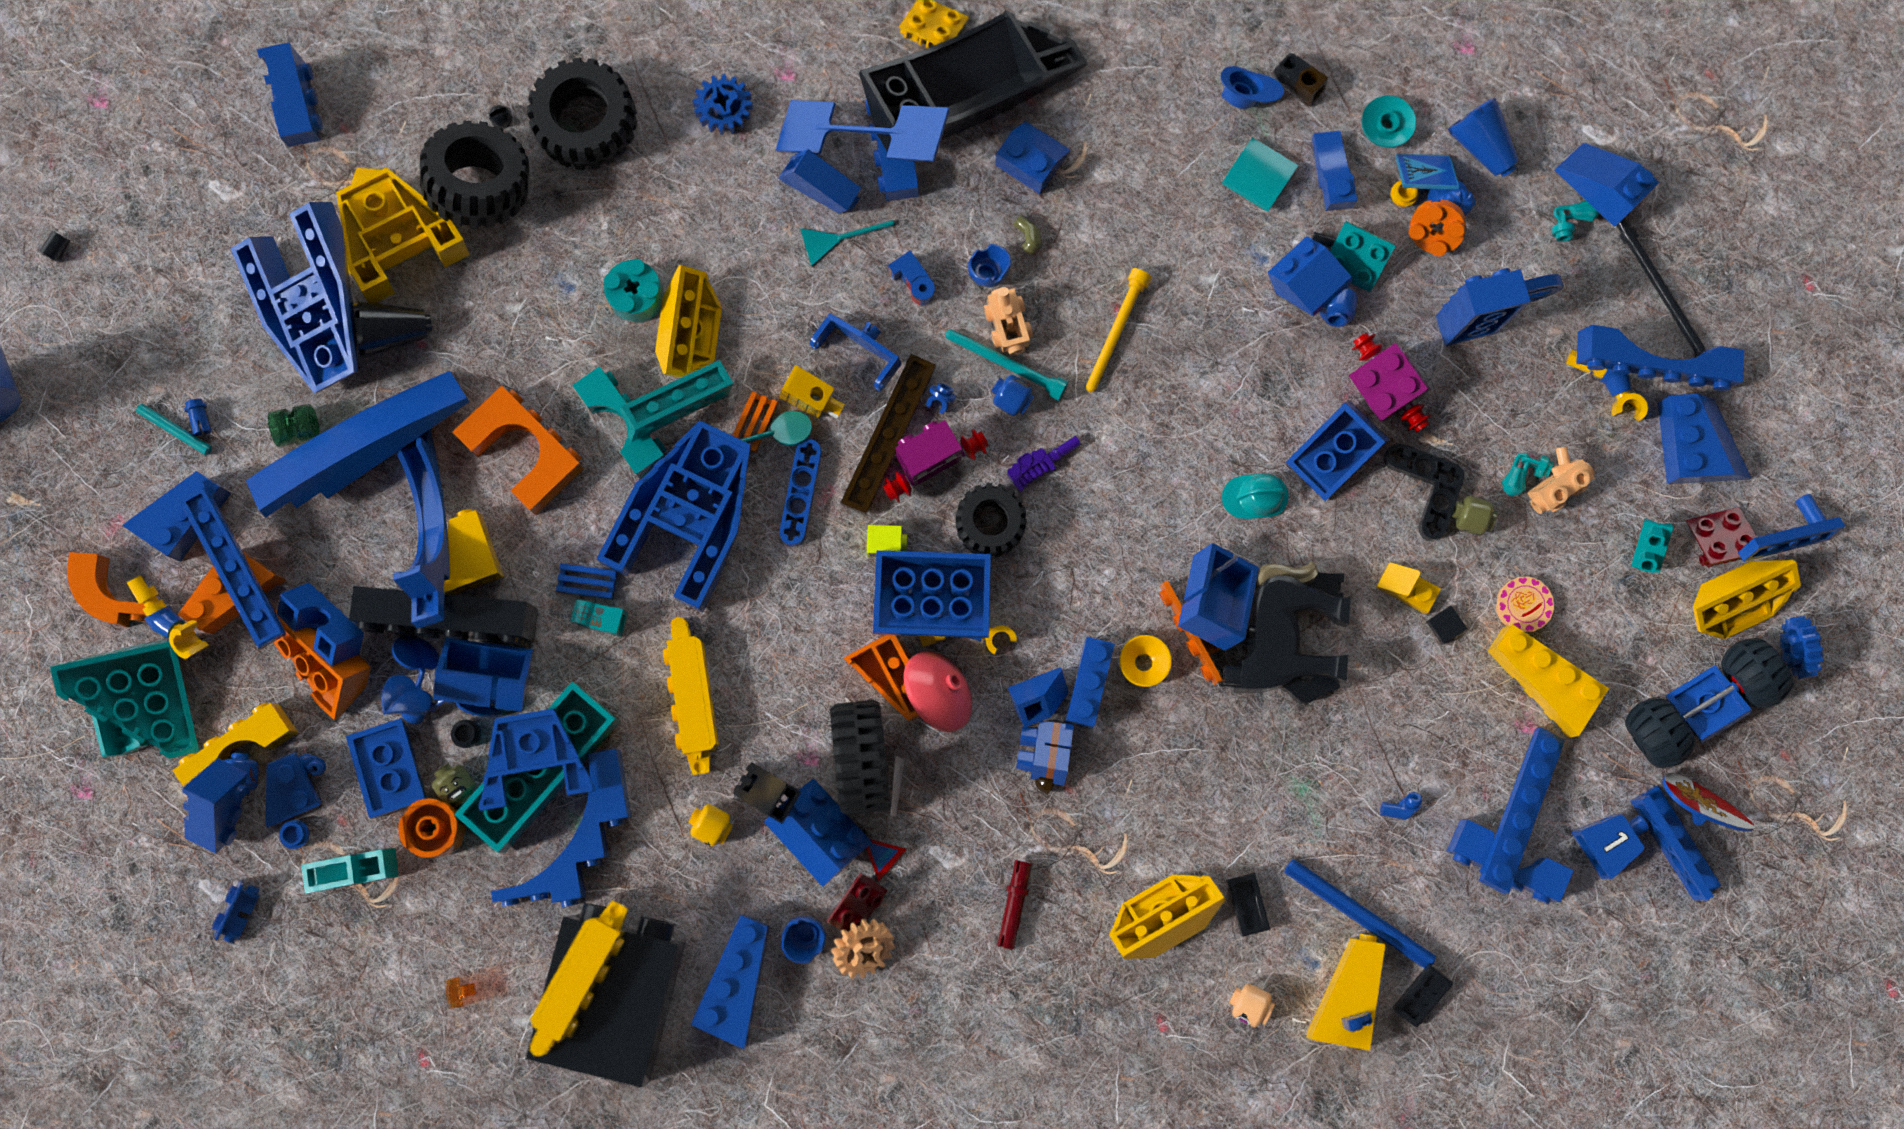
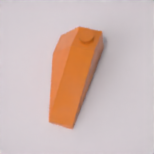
(334, 685)

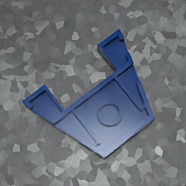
(530, 744)

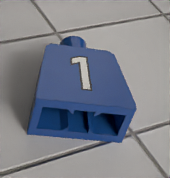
(1611, 843)

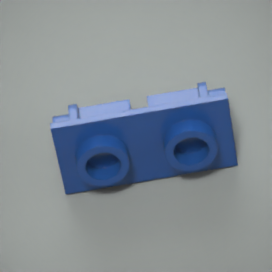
(238, 900)

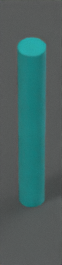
(173, 429)

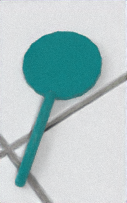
(787, 429)

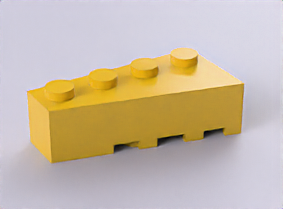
(1553, 682)

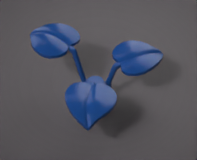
(405, 698)

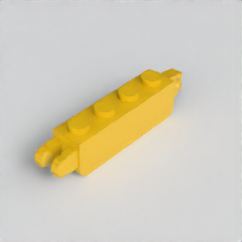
(692, 697)
(576, 977)

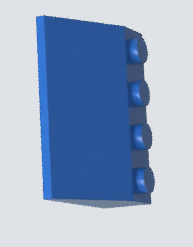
(932, 594)

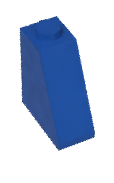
(820, 181)

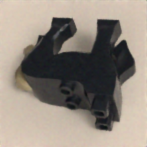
(1274, 634)

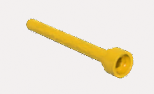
(1138, 281)

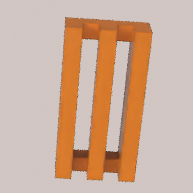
(746, 412)

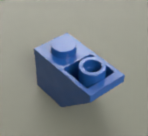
(1039, 696)

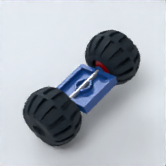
(1709, 702)

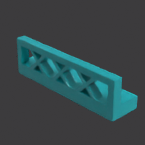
(676, 400)

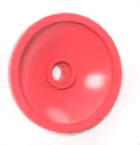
(938, 691)

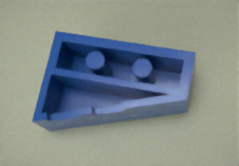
(166, 523)

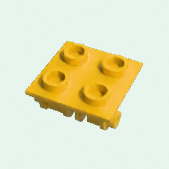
(931, 22)

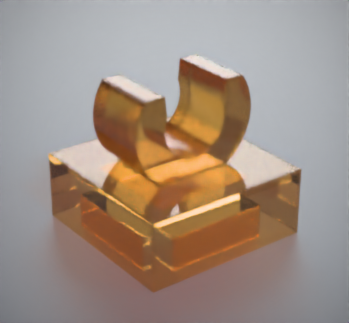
(455, 992)

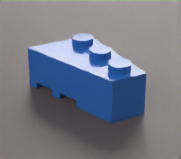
(292, 95)
(214, 805)

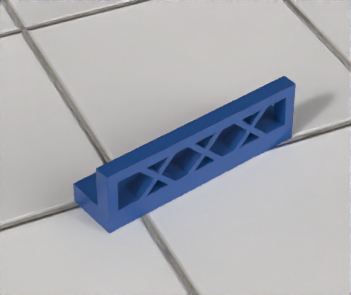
(1676, 844)

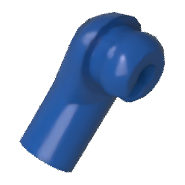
(1404, 809)

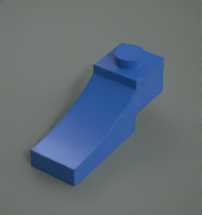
(1333, 171)

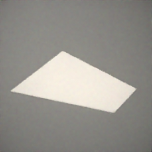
(898, 772)

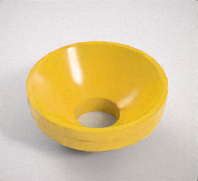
(1158, 654)

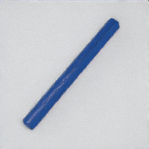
(1359, 914)

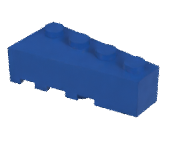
(733, 989)

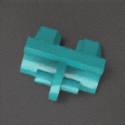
(1652, 546)

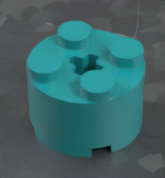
(629, 276)

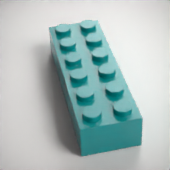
(531, 791)

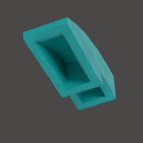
(350, 870)

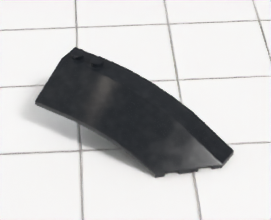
(972, 74)

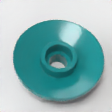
(1393, 111)

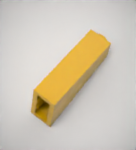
(1349, 993)

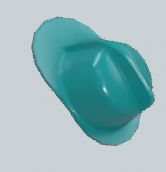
(1255, 496)

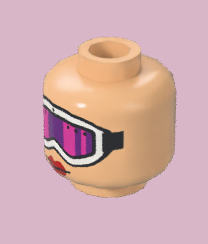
(1251, 1005)

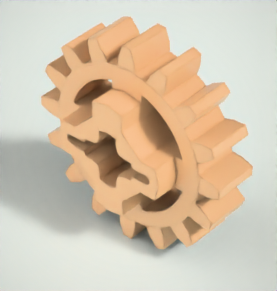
(863, 948)

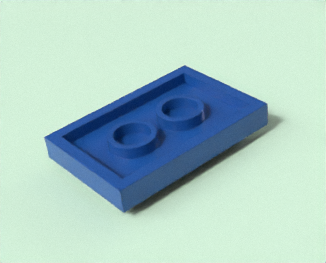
(386, 768)

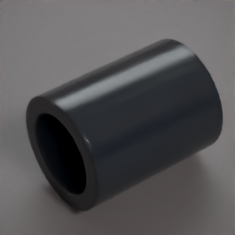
(54, 246)

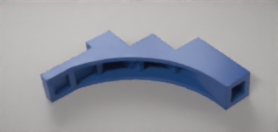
(589, 844)

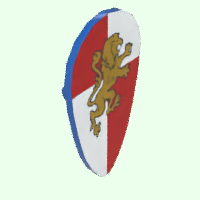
(1704, 804)

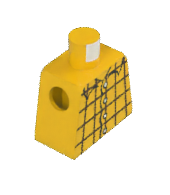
(802, 385)

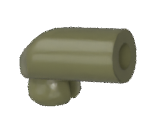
(1031, 232)

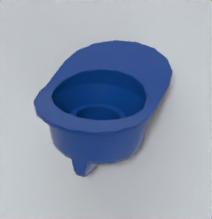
(1247, 89)

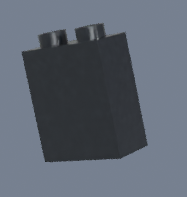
(629, 1009)

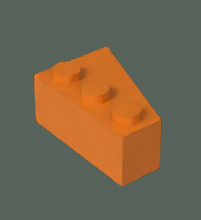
(212, 604)
(883, 667)

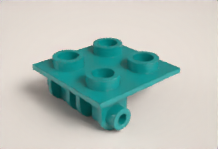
(1361, 254)

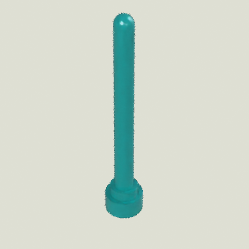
(1054, 386)

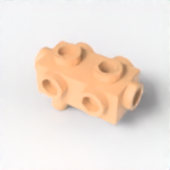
(1006, 313)
(1567, 480)

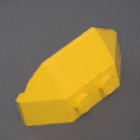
(688, 323)
(1744, 596)
(1165, 915)

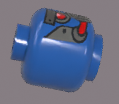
(1012, 395)

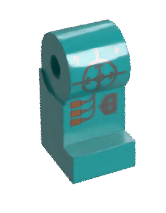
(599, 617)

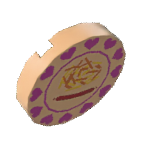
(1525, 604)

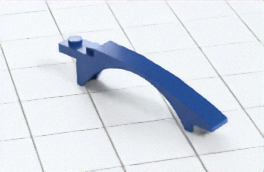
(430, 569)

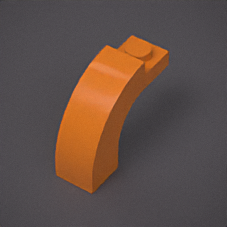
(89, 586)

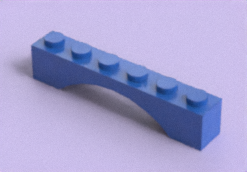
(1610, 349)

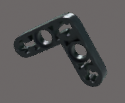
(1439, 485)

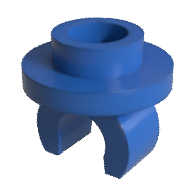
(942, 393)

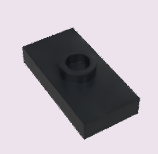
(1248, 904)
(1422, 995)

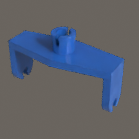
(866, 339)

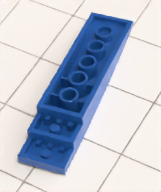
(355, 445)

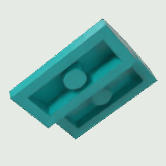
(1259, 174)

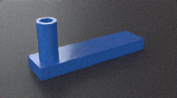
(1817, 531)

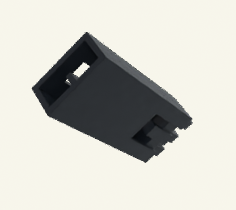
(765, 792)

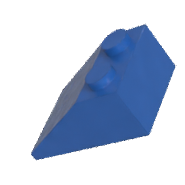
(1607, 181)
(1337, 450)

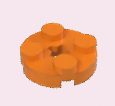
(1435, 212)

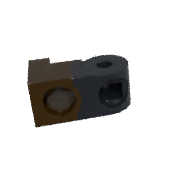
(1301, 78)

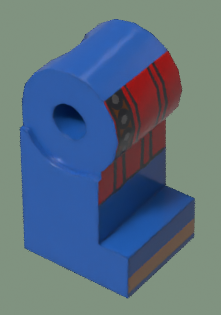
(914, 277)

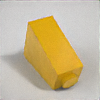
(470, 553)

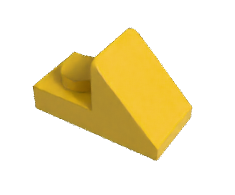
(1408, 587)

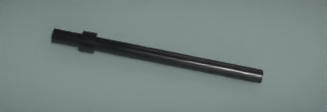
(1630, 237)

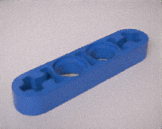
(797, 492)

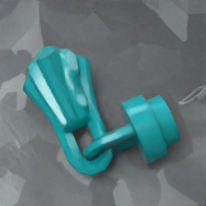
(1564, 230)
(1515, 480)

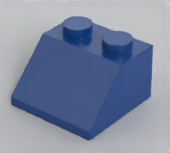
(1031, 156)
(1309, 276)

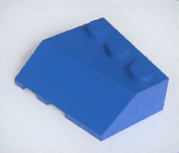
(1697, 441)

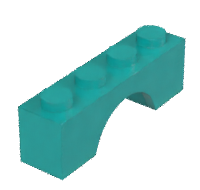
(600, 395)

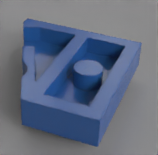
(288, 790)

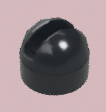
(503, 119)

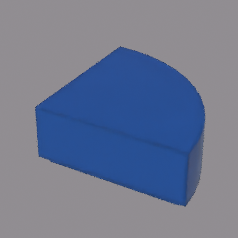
(1357, 1021)

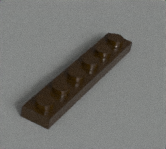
(887, 434)

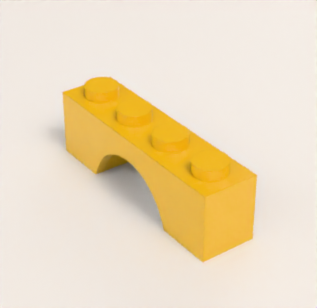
(266, 726)

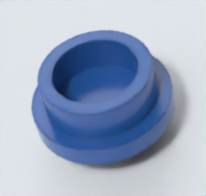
(294, 834)

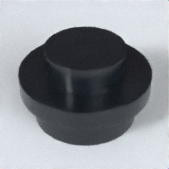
(465, 733)

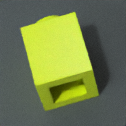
(885, 539)

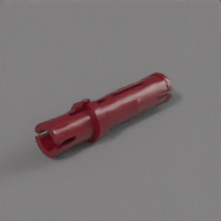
(1013, 910)

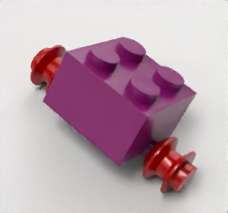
(1390, 382)
(929, 455)

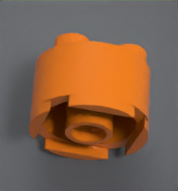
(423, 814)

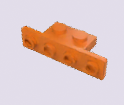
(1196, 645)

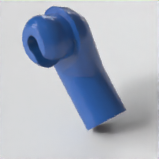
(312, 764)

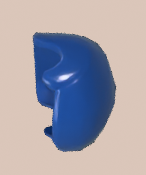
(990, 266)
(803, 939)

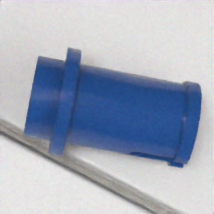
(197, 416)

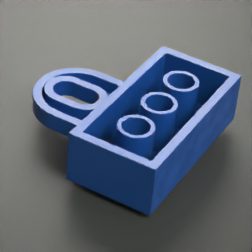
(1490, 303)

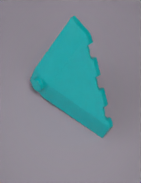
(136, 690)

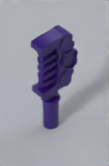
(1035, 464)

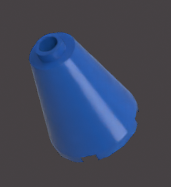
(1487, 138)

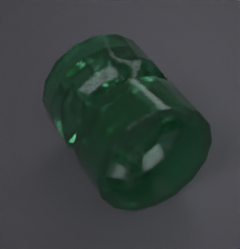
(289, 426)

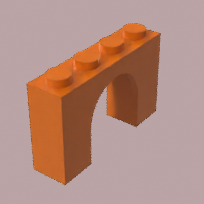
(503, 414)

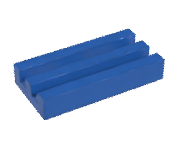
(562, 578)

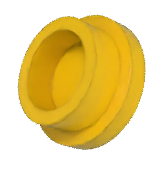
(1403, 196)

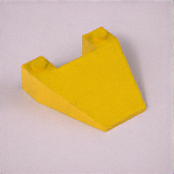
(388, 224)

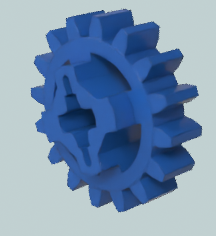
(711, 109)
(1801, 647)

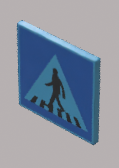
(1426, 171)

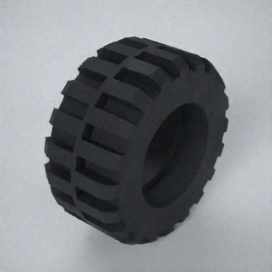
(570, 82)
(480, 147)
(860, 757)

